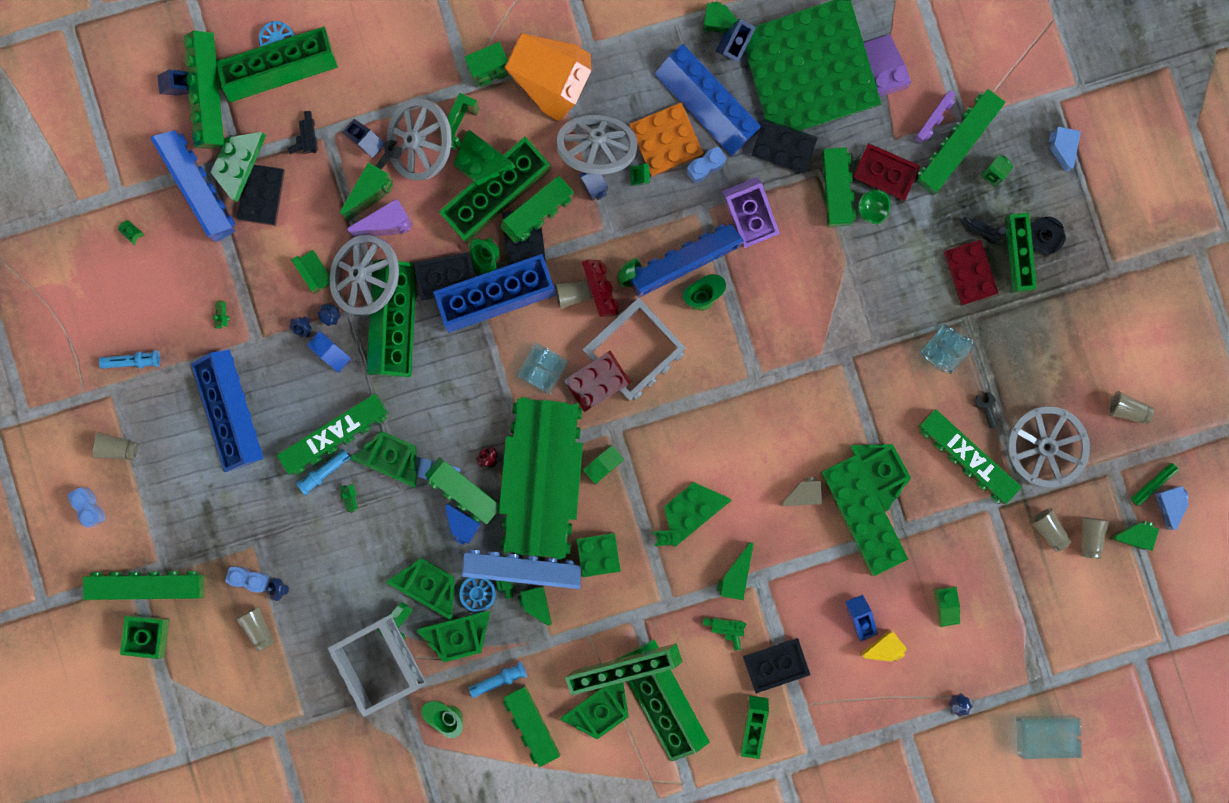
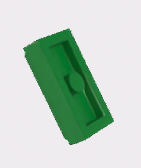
(312, 271)

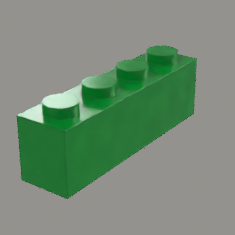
(837, 187)
(537, 209)
(1020, 253)
(462, 490)
(532, 726)

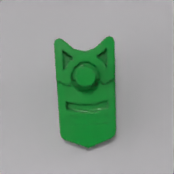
(130, 231)
(220, 318)
(348, 494)
(667, 537)

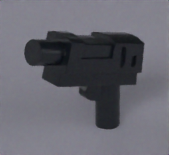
(307, 141)
(987, 232)

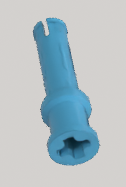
(139, 360)
(315, 477)
(506, 676)

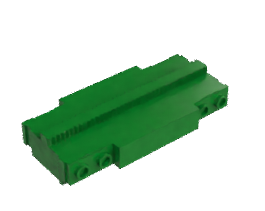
(541, 478)

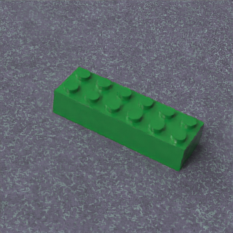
(483, 203)
(864, 515)

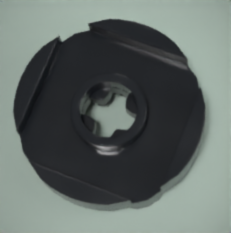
(1055, 230)

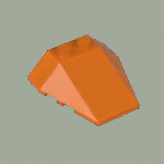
(549, 72)

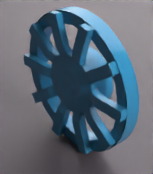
(274, 36)
(477, 594)

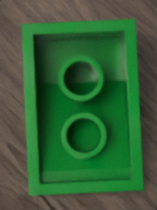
(368, 190)

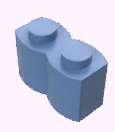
(710, 163)
(87, 510)
(252, 581)

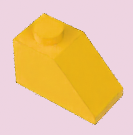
(885, 648)

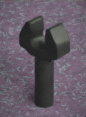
(390, 152)
(987, 408)

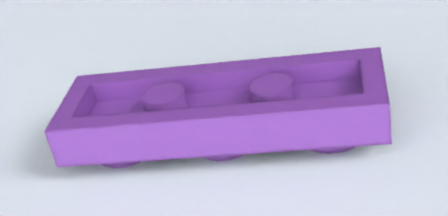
(936, 117)

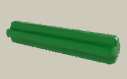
(1154, 484)

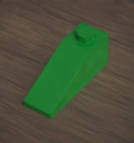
(735, 579)
(755, 726)

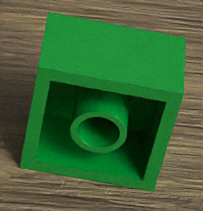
(487, 64)
(598, 555)
(144, 636)

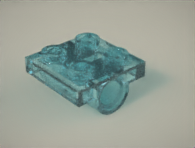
(947, 349)
(542, 368)

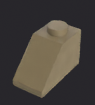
(804, 493)

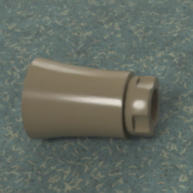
(572, 293)
(1130, 409)
(114, 447)
(1051, 529)
(1093, 537)
(256, 629)

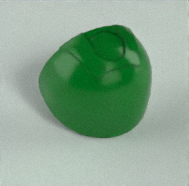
(874, 206)
(628, 272)

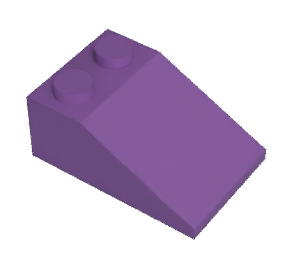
(887, 65)
(751, 211)
(386, 221)

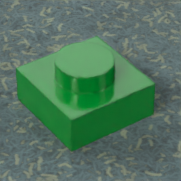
(640, 175)

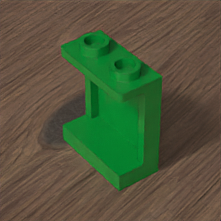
(462, 104)

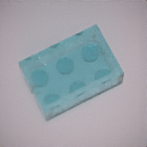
(1048, 737)

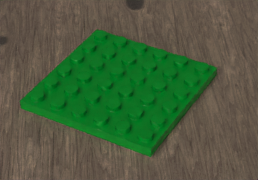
(812, 66)

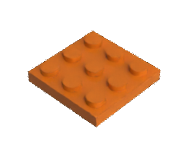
(666, 139)

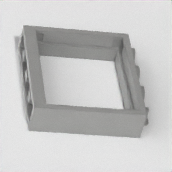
(616, 324)
(401, 654)

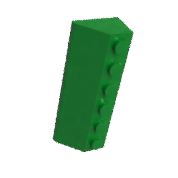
(276, 64)
(393, 325)
(668, 710)

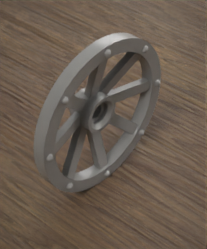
(416, 139)
(596, 141)
(361, 274)
(1053, 447)

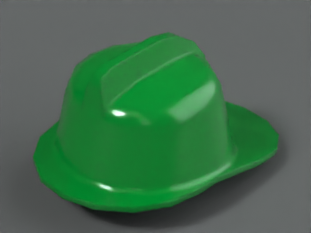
(483, 255)
(704, 292)
(444, 718)

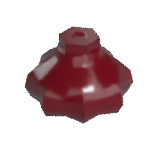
(487, 457)

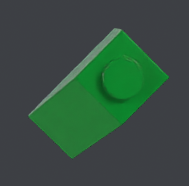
(718, 17)
(997, 170)
(603, 464)
(1139, 535)
(536, 604)
(947, 605)

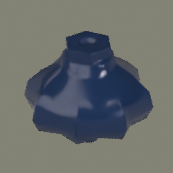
(329, 314)
(301, 326)
(277, 589)
(960, 705)

